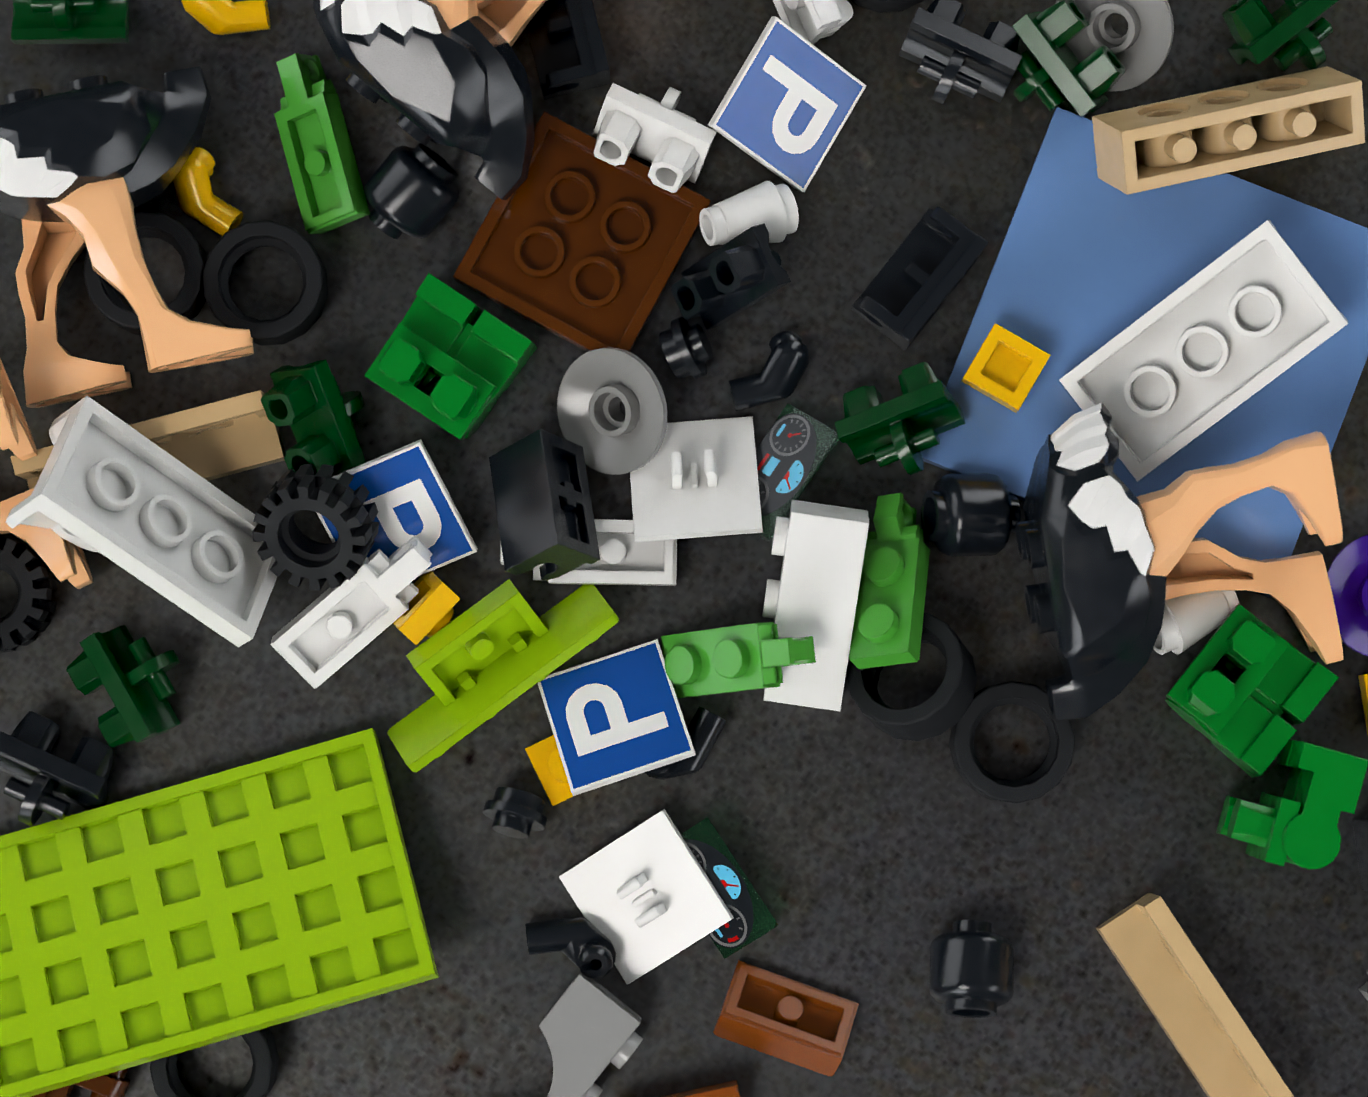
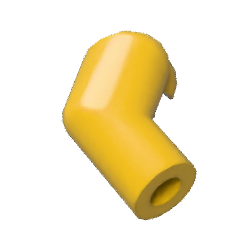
(229, 17)
(196, 194)

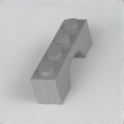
(585, 1034)

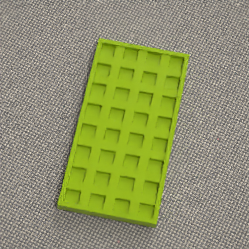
(204, 914)

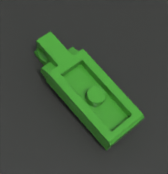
(318, 147)
(891, 588)
(731, 659)

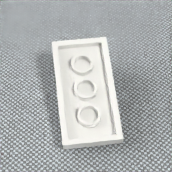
(1206, 349)
(152, 518)

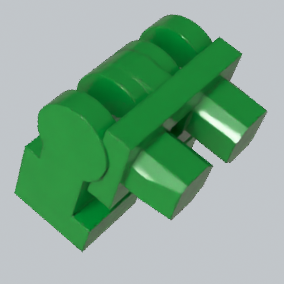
(446, 363)
(1244, 687)
(1305, 821)

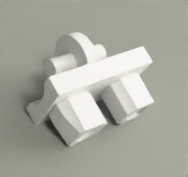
(653, 133)

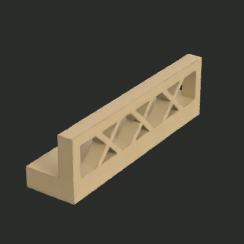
(207, 438)
(1189, 1002)

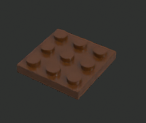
(581, 242)

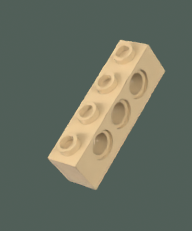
(1228, 129)

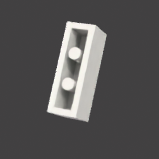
(816, 597)

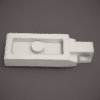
(622, 559)
(352, 614)

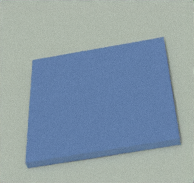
(1096, 260)

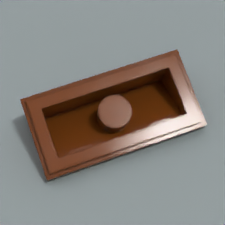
(786, 1019)

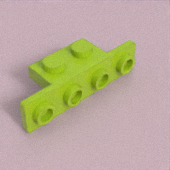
(491, 660)

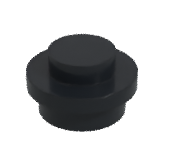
(686, 349)
(515, 812)

